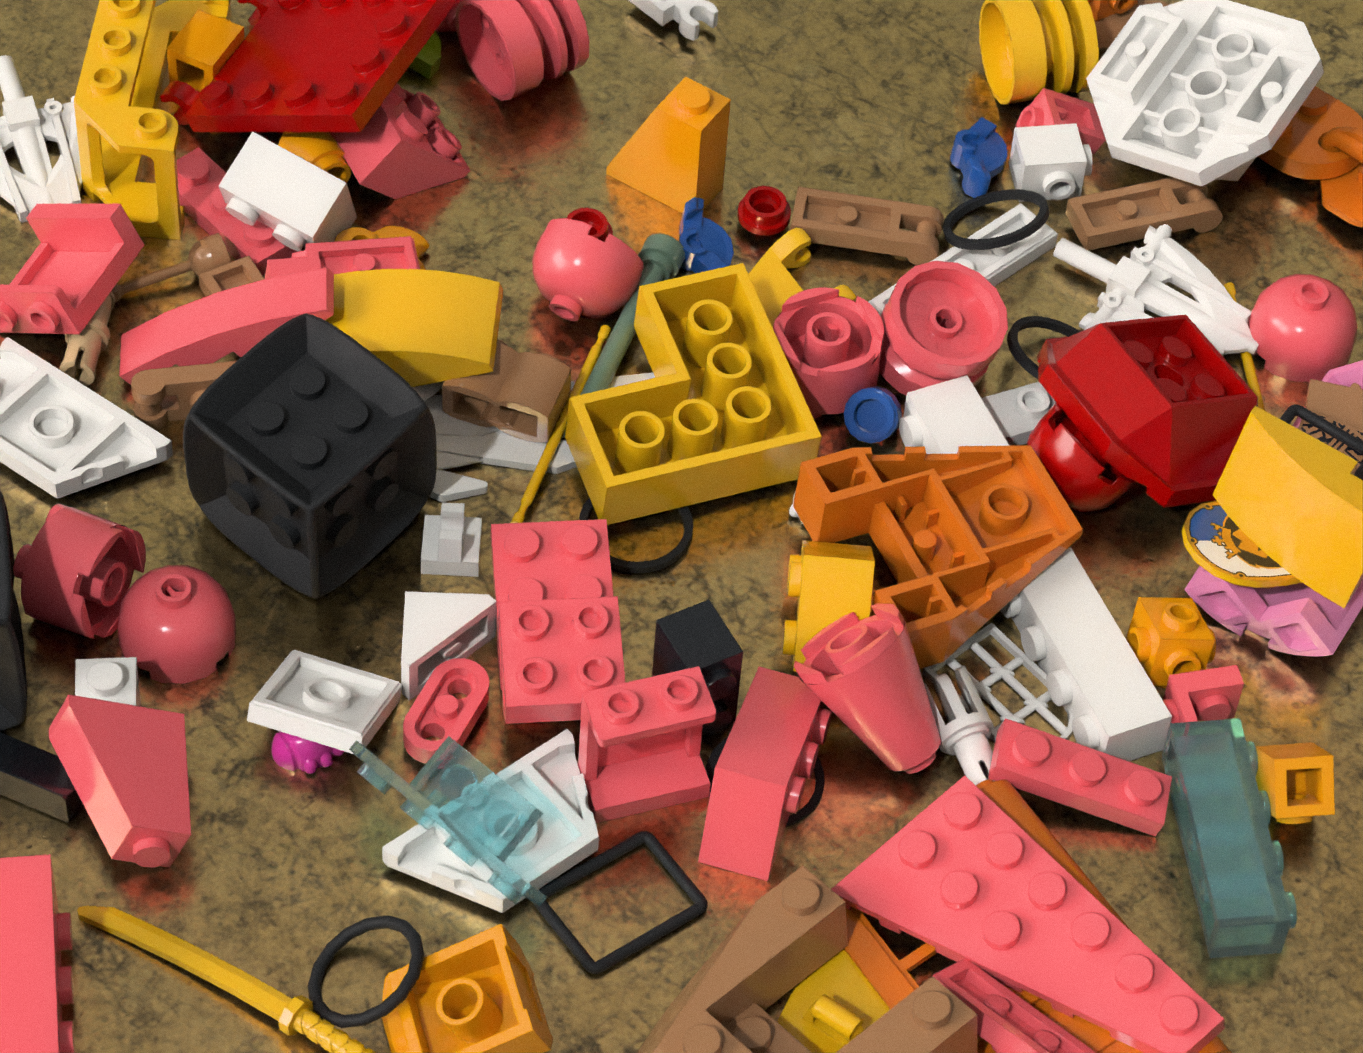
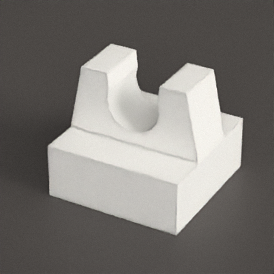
(451, 542)

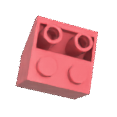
(403, 147)

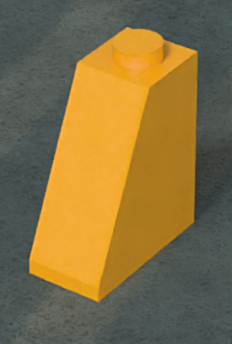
(678, 148)

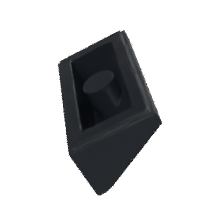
(36, 779)

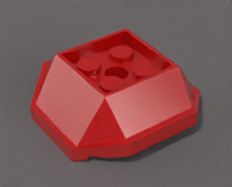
(1151, 402)

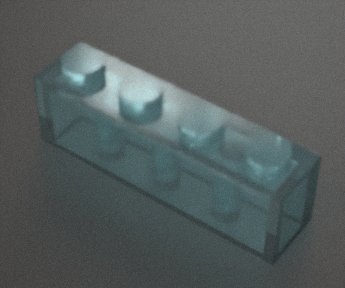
(1228, 838)

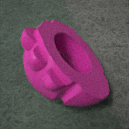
(298, 753)

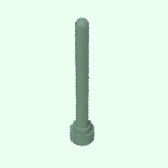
(662, 261)

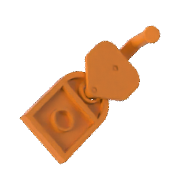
(1325, 146)

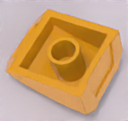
(470, 1001)

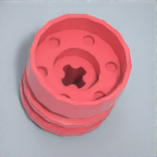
(521, 42)

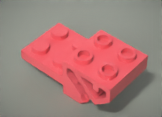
(554, 617)

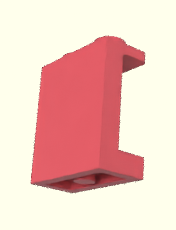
(71, 270)
(644, 743)

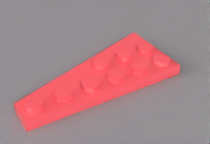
(996, 897)

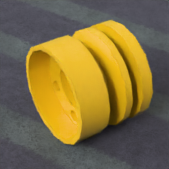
(1037, 47)

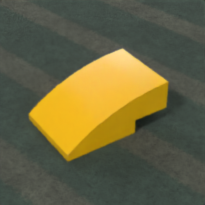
(421, 320)
(1297, 504)

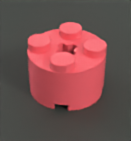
(830, 346)
(79, 571)

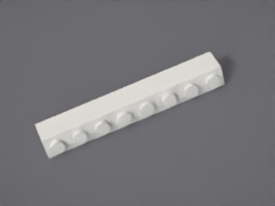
(1060, 611)

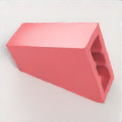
(128, 775)

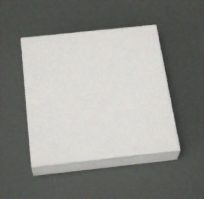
(324, 701)

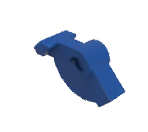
(979, 155)
(703, 240)

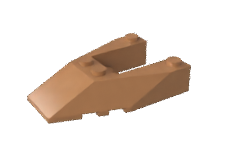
(770, 953)

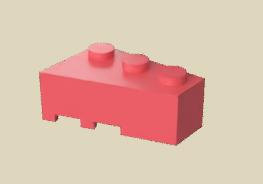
(762, 773)
(30, 959)

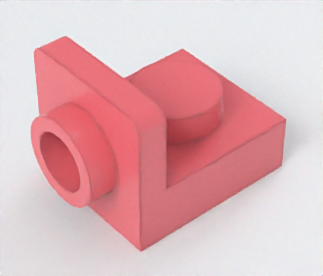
(1057, 109)
(1204, 694)

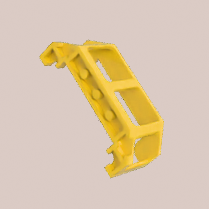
(120, 113)

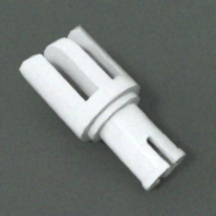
(965, 733)

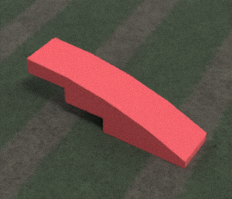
(225, 322)

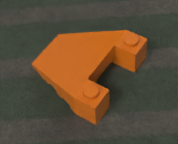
(950, 527)

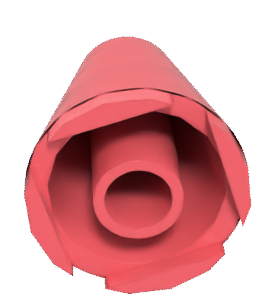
(874, 686)

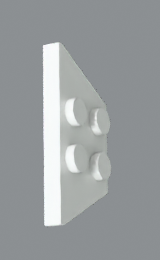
(64, 431)
(555, 843)

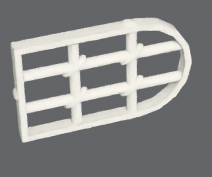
(1006, 673)

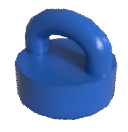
(872, 414)

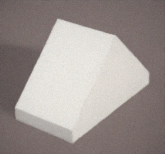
(442, 629)

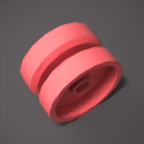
(940, 326)

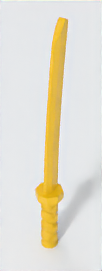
(292, 1014)

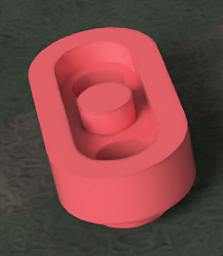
(441, 714)

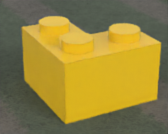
(828, 585)

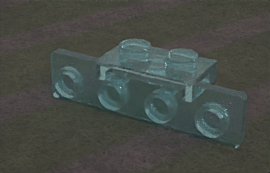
(469, 803)

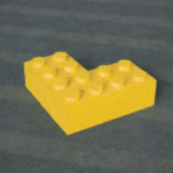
(711, 420)

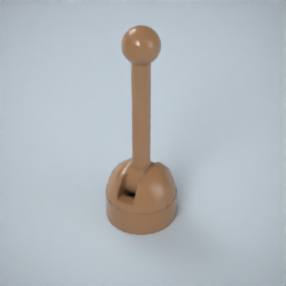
(204, 256)

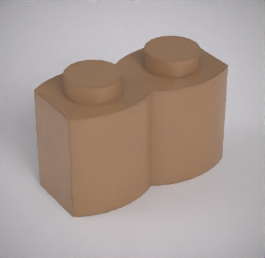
(518, 397)

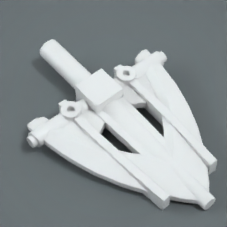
(27, 130)
(1141, 285)

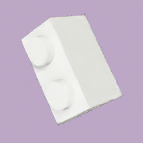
(286, 194)

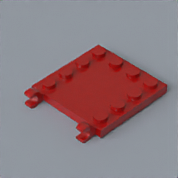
(311, 66)

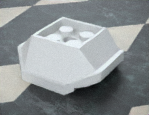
(1202, 87)

